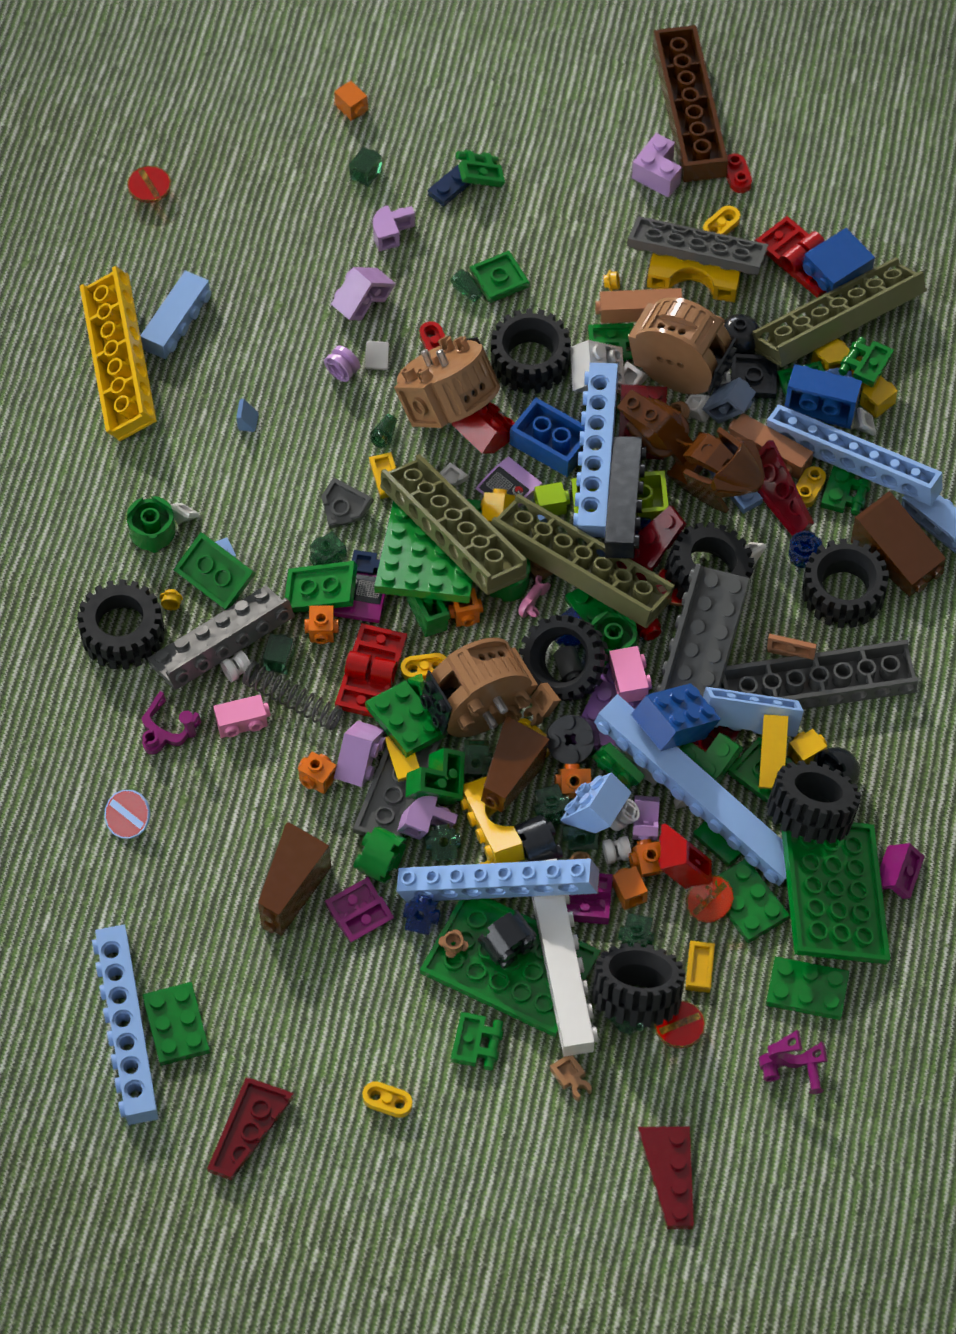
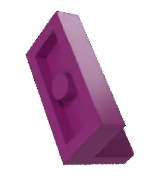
(901, 869)

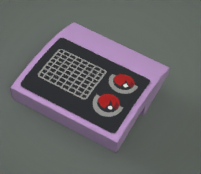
(511, 477)

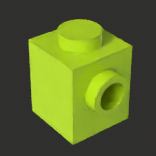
(552, 498)

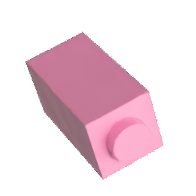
(241, 716)

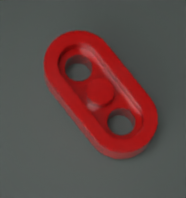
(737, 171)
(431, 328)

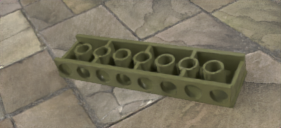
(838, 314)
(454, 525)
(581, 563)

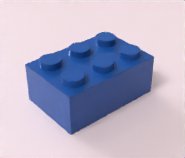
(823, 395)
(548, 436)
(675, 716)

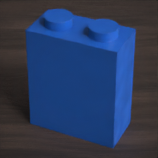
(838, 260)

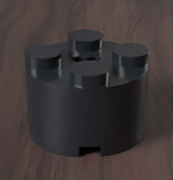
(586, 736)
(538, 839)
(507, 938)

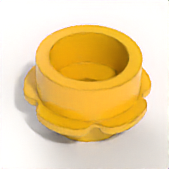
(612, 280)
(170, 599)

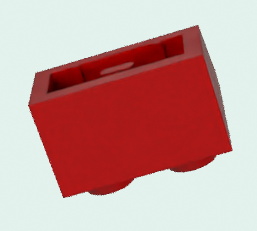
(486, 429)
(683, 860)

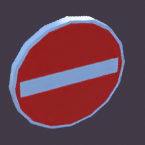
(127, 814)

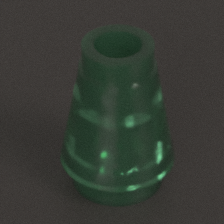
(465, 284)
(383, 431)

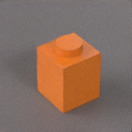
(351, 100)
(629, 887)

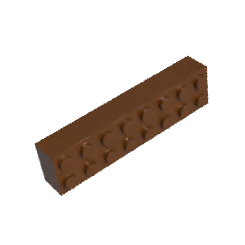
(690, 103)

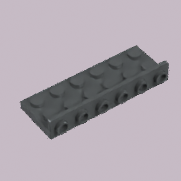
(697, 245)
(705, 629)
(221, 637)

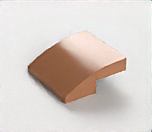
(790, 647)

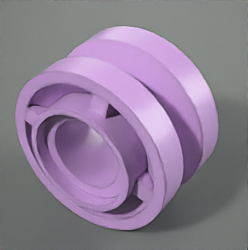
(342, 363)

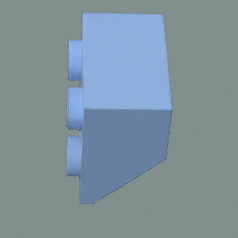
(596, 804)

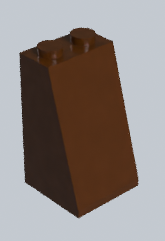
(900, 541)
(292, 878)

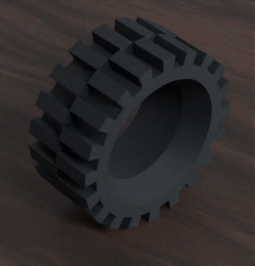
(530, 328)
(711, 541)
(848, 559)
(545, 634)
(125, 648)
(813, 802)
(639, 967)

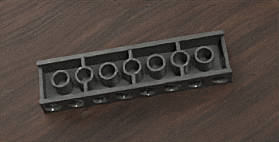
(831, 677)

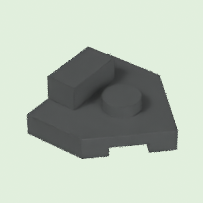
(344, 503)

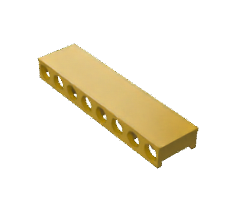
(118, 355)

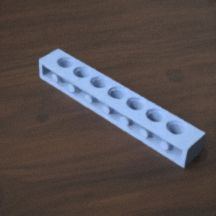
(599, 376)
(859, 455)
(499, 880)
(143, 1107)

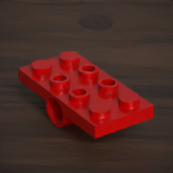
(787, 248)
(370, 667)

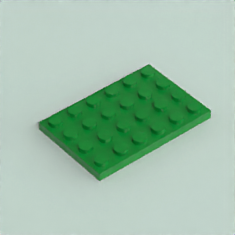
(417, 566)
(837, 897)
(517, 990)

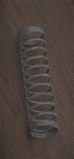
(336, 711)

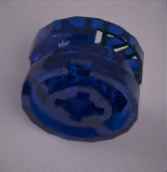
(796, 547)

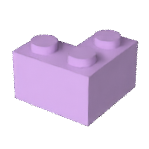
(655, 166)
(360, 290)
(358, 748)

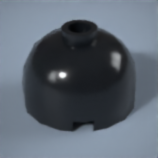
(741, 328)
(839, 759)

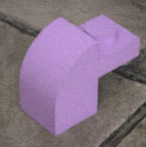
(388, 224)
(423, 813)
(647, 824)

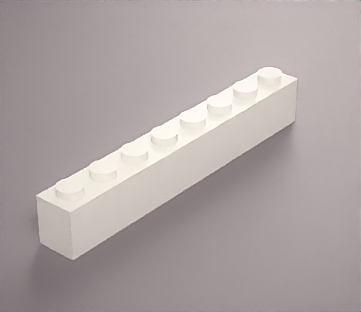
(564, 974)

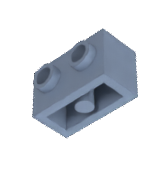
(729, 400)

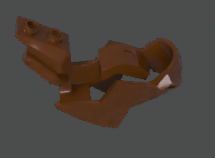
(666, 435)

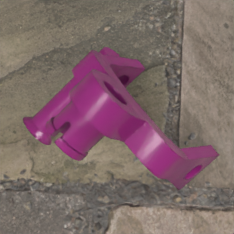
(156, 738)
(779, 1057)

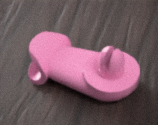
(527, 605)

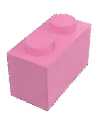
(628, 673)

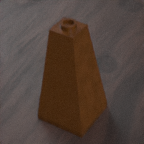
(514, 765)

